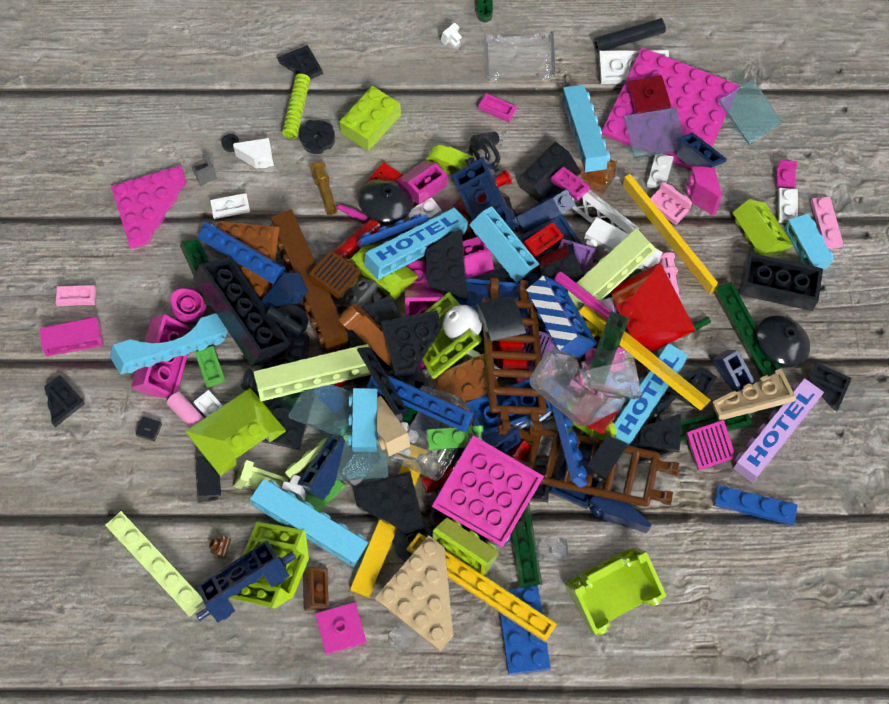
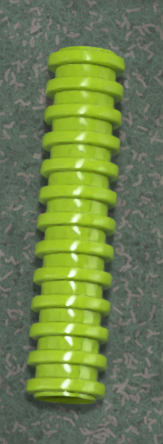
(296, 106)

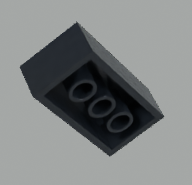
(781, 281)

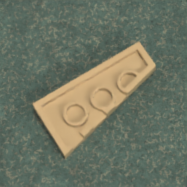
(764, 394)

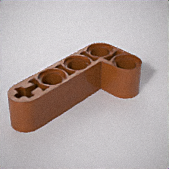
(367, 329)

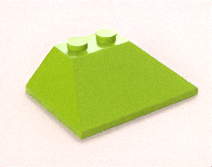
(444, 351)
(234, 430)
(283, 542)

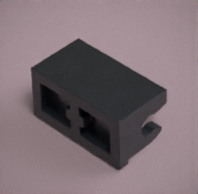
(605, 458)
(207, 481)

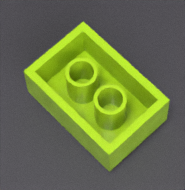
(370, 118)

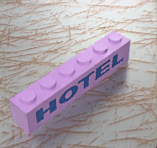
(777, 431)

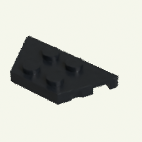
(447, 266)

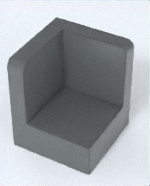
(205, 172)

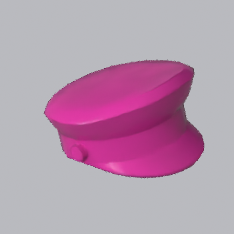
(187, 305)

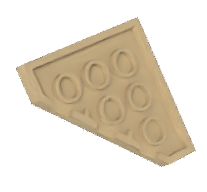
(421, 594)

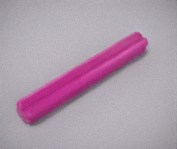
(583, 295)

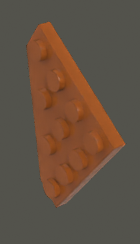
(260, 238)

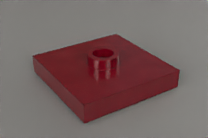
(649, 94)

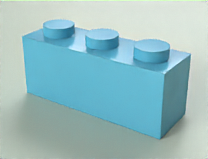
(808, 242)
(363, 420)

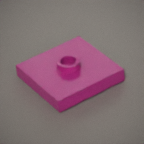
(340, 628)

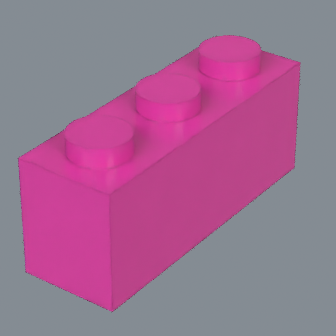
(71, 336)

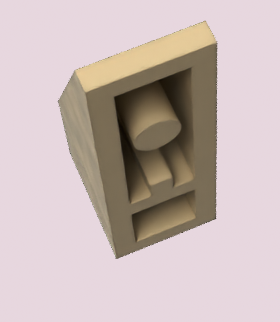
(390, 431)

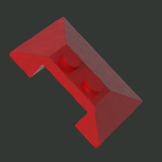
(652, 308)

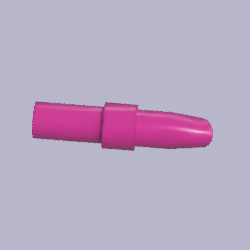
(352, 212)

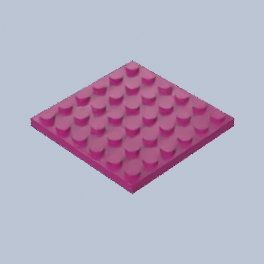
(689, 90)

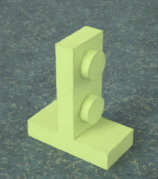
(252, 477)

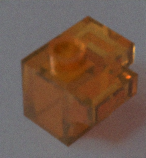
(601, 179)

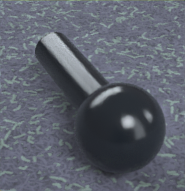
(660, 408)

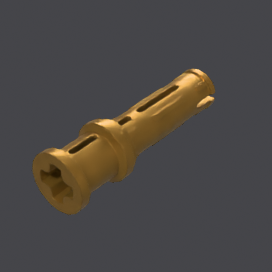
(322, 181)

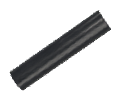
(629, 35)

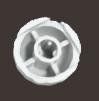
(460, 320)

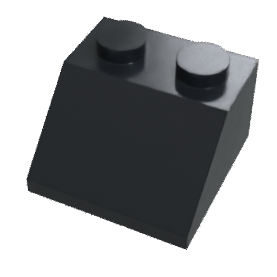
(561, 260)

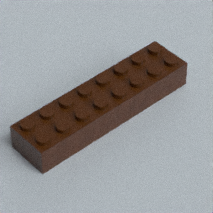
(317, 301)

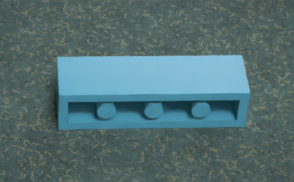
(504, 244)

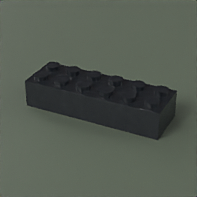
(241, 311)

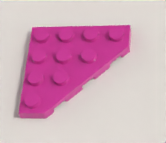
(146, 201)

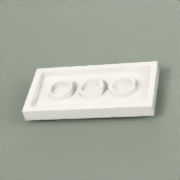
(617, 65)

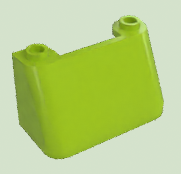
(615, 588)

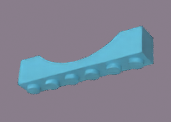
(133, 355)

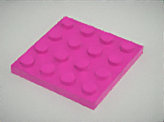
(487, 491)

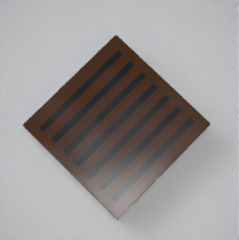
(334, 274)

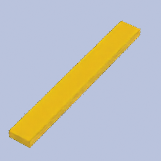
(670, 234)
(652, 362)
(377, 552)
(493, 595)

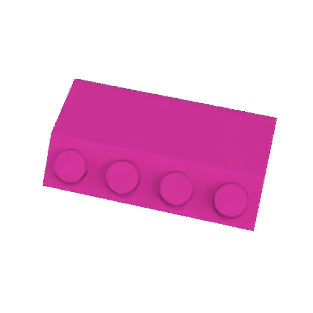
(163, 377)

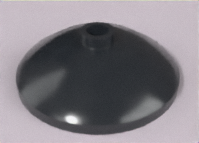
(385, 201)
(783, 340)

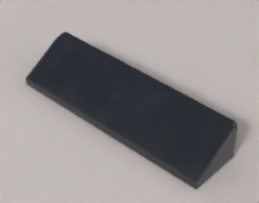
(383, 382)

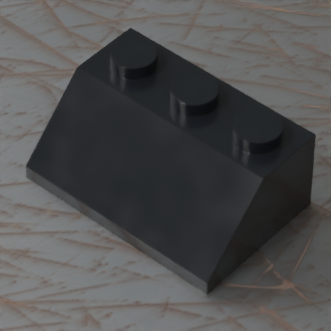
(537, 178)

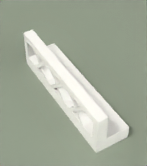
(606, 209)

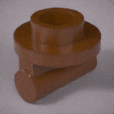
(219, 545)

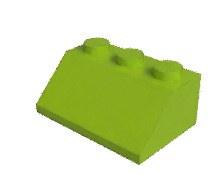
(762, 228)
(393, 283)
(465, 545)

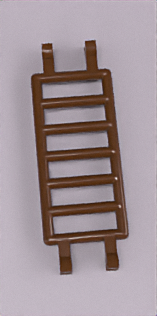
(504, 410)
(649, 493)

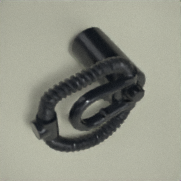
(482, 141)

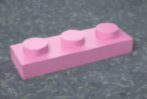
(827, 221)

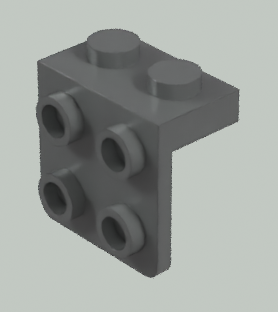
(363, 294)

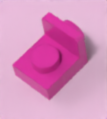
(786, 174)

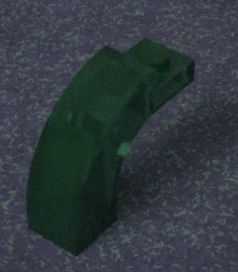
(609, 340)

